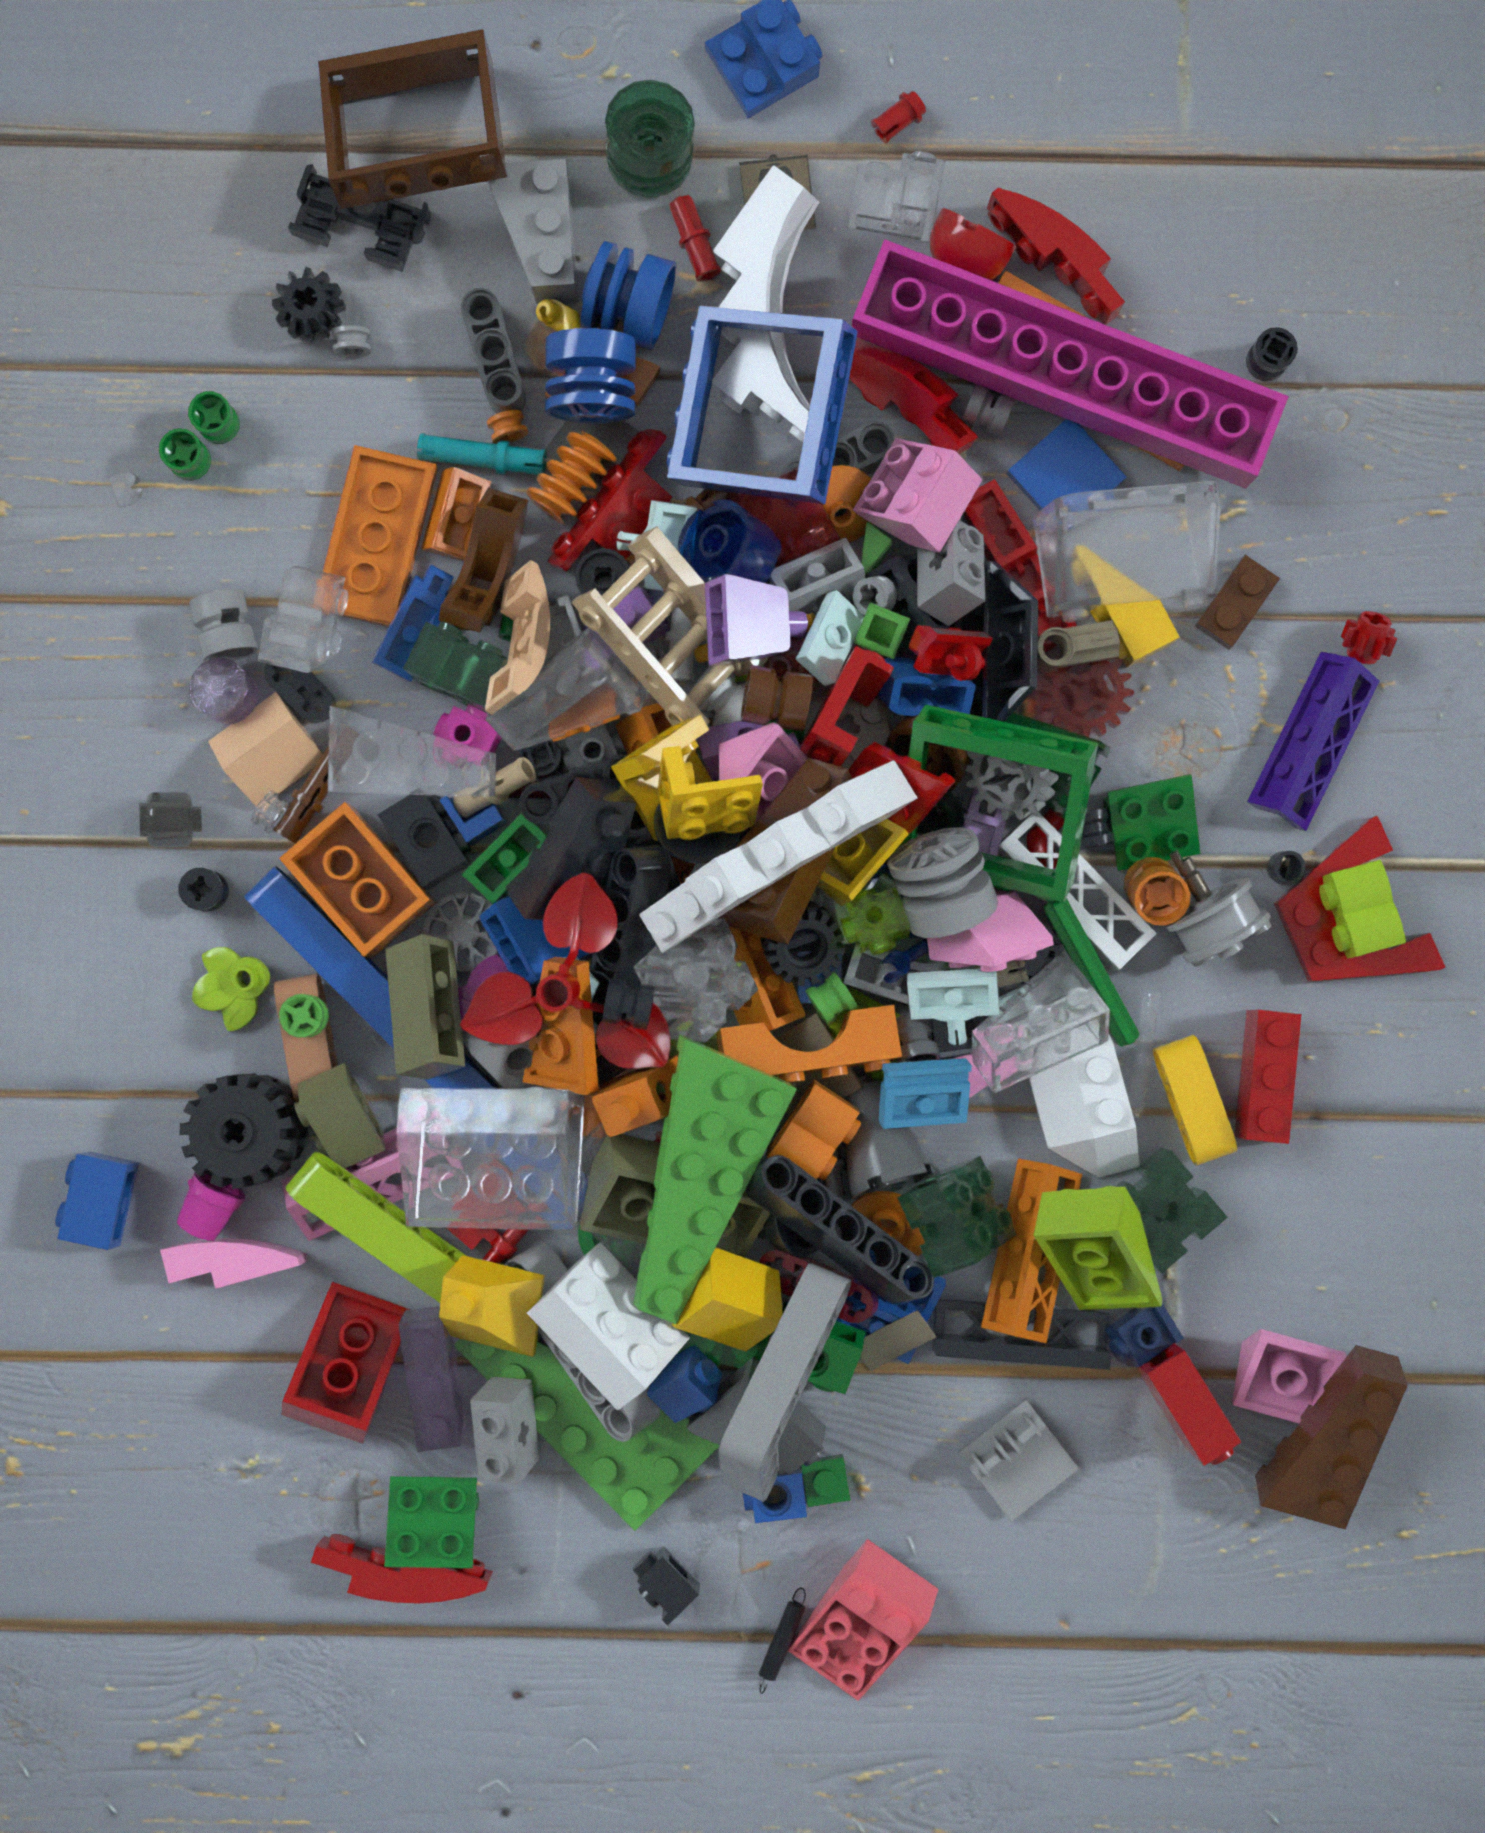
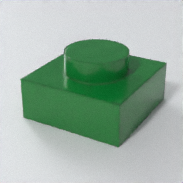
(826, 1481)

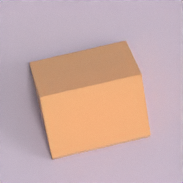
(266, 750)

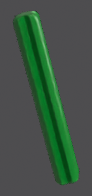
(1086, 959)

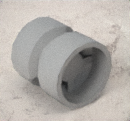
(223, 624)

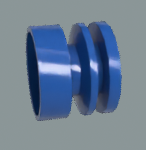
(619, 293)
(590, 375)

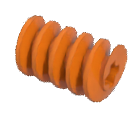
(570, 475)

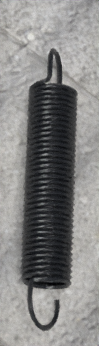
(782, 1640)

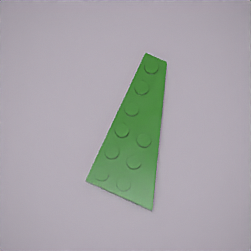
(707, 1155)
(628, 1475)

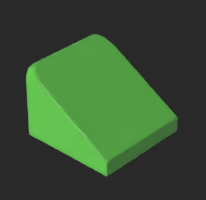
(874, 548)
(882, 630)

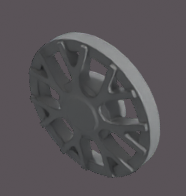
(462, 928)

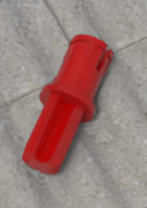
(694, 238)

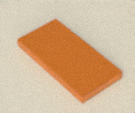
(379, 531)

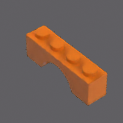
(865, 1039)

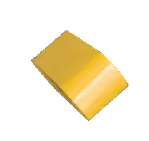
(1194, 1100)

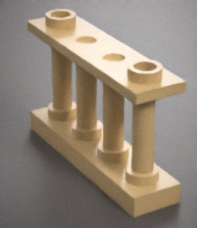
(681, 589)

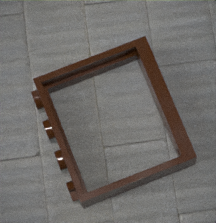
(404, 69)

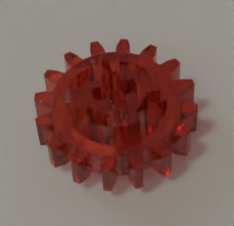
(1102, 698)

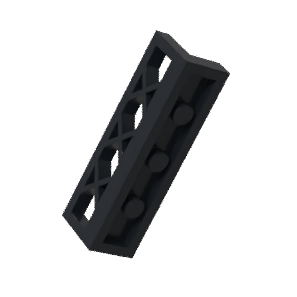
(1018, 1350)

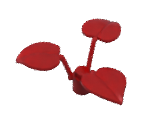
(507, 1013)

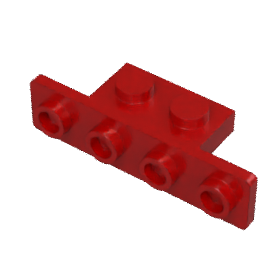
(618, 506)

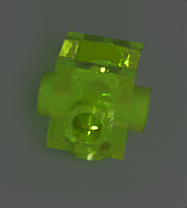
(885, 909)

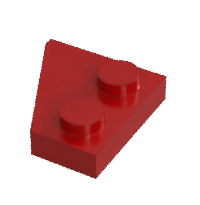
(925, 785)

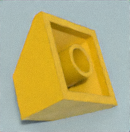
(491, 1304)

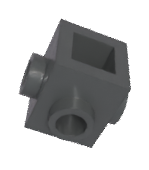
(584, 742)

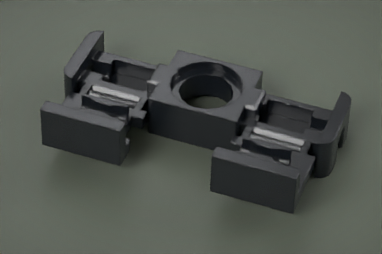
(319, 209)

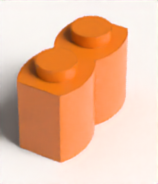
(816, 1130)

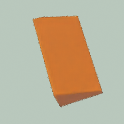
(453, 513)

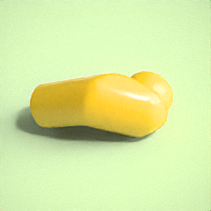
(557, 315)

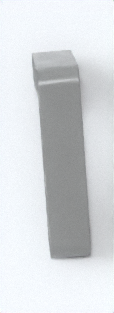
(751, 1440)

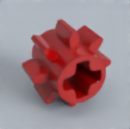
(1369, 637)

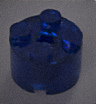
(728, 542)

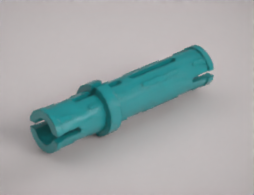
(482, 454)

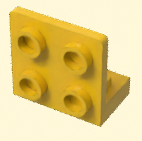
(641, 768)
(707, 807)

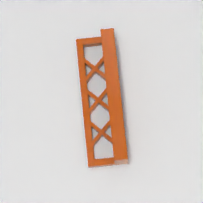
(1017, 1264)

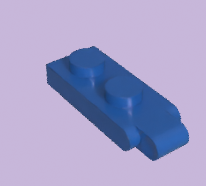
(418, 606)

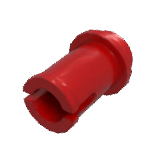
(899, 116)

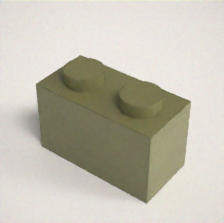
(339, 1116)

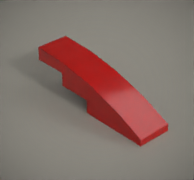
(1011, 547)

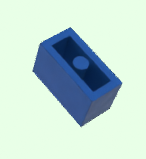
(96, 1200)

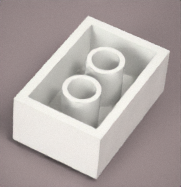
(602, 1330)

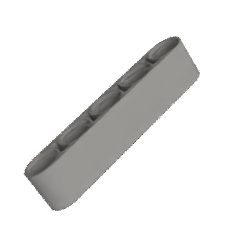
(619, 1424)

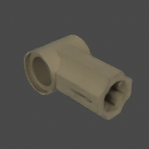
(1079, 645)

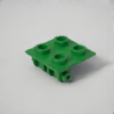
(1153, 820)
(431, 1522)

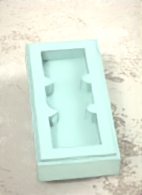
(830, 638)

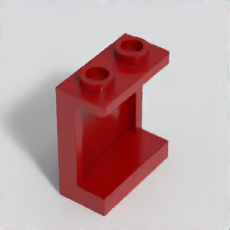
(859, 679)

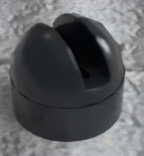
(1291, 870)

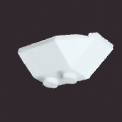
(1088, 1112)

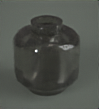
(169, 819)

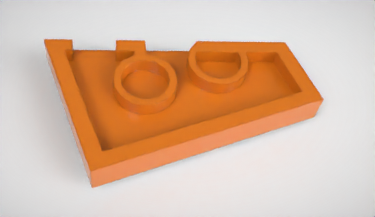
(566, 1043)

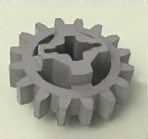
(1008, 785)

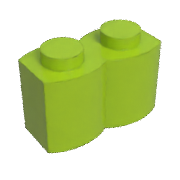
(1362, 909)

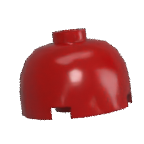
(969, 245)

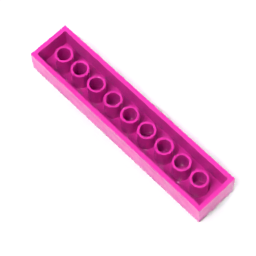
(1068, 364)

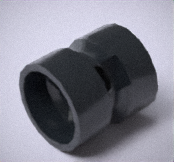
(599, 570)

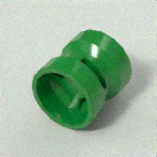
(207, 410)
(178, 447)

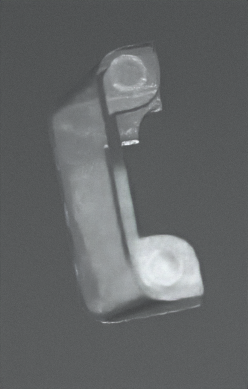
(1129, 547)

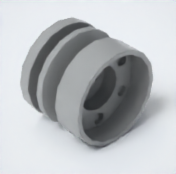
(943, 882)

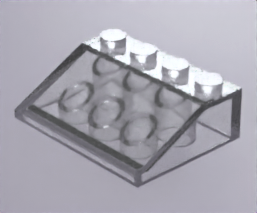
(490, 1157)

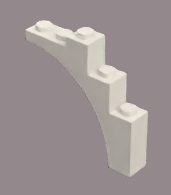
(758, 257)
(776, 853)

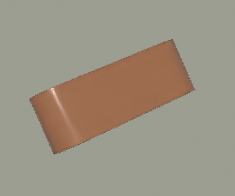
(305, 1055)

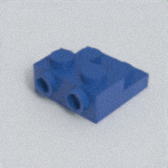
(765, 55)

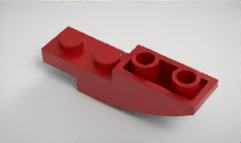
(1050, 237)
(919, 393)
(397, 1584)

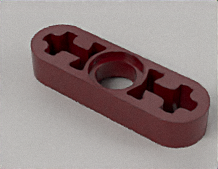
(794, 1264)

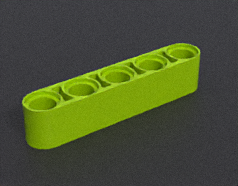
(373, 1223)

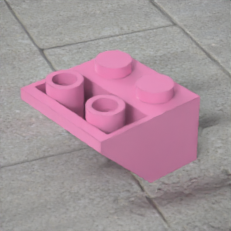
(918, 493)
(1003, 937)

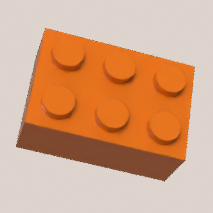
(357, 880)

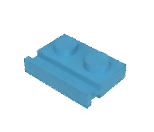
(924, 1093)

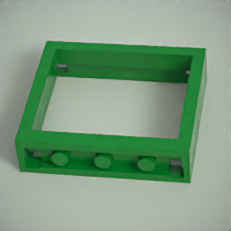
(1026, 747)

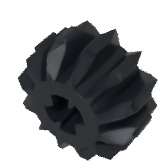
(310, 319)

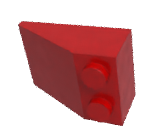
(345, 1363)

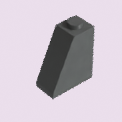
(799, 1442)

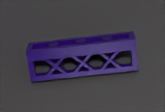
(1309, 735)

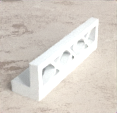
(1103, 942)

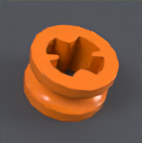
(507, 426)

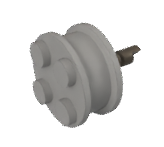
(1217, 917)

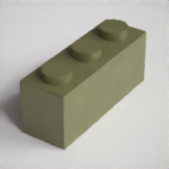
(425, 1007)

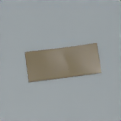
(895, 1340)

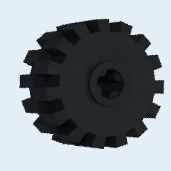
(269, 1131)

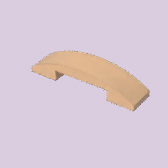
(528, 605)

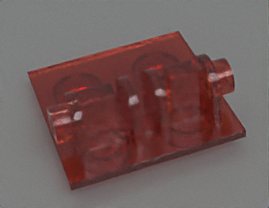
(797, 524)

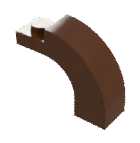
(488, 561)

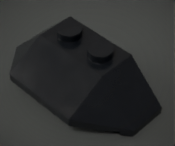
(1011, 659)

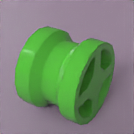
(831, 998)
(296, 1012)

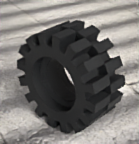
(815, 962)

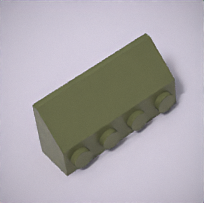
(623, 1191)

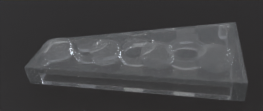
(396, 759)

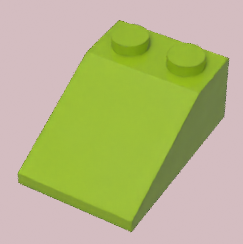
(1098, 1247)

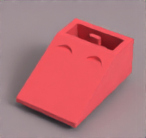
(864, 1620)

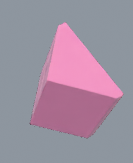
(763, 753)
(1282, 1374)

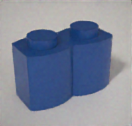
(910, 690)

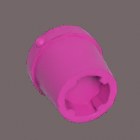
(208, 1207)

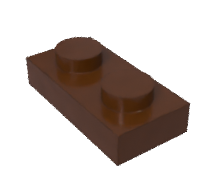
(1237, 602)

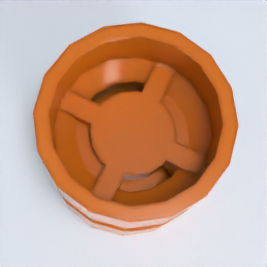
(1156, 891)

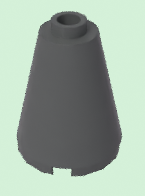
(879, 1156)

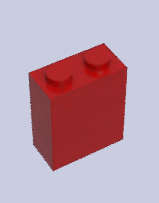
(1189, 1406)

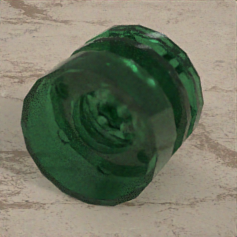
(655, 117)

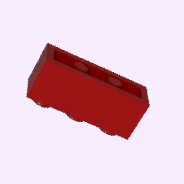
(1267, 1076)

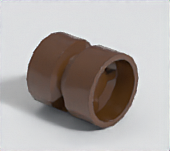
(776, 698)

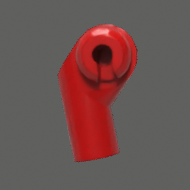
(1037, 838)

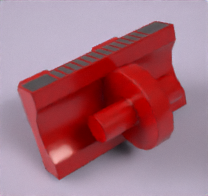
(949, 651)

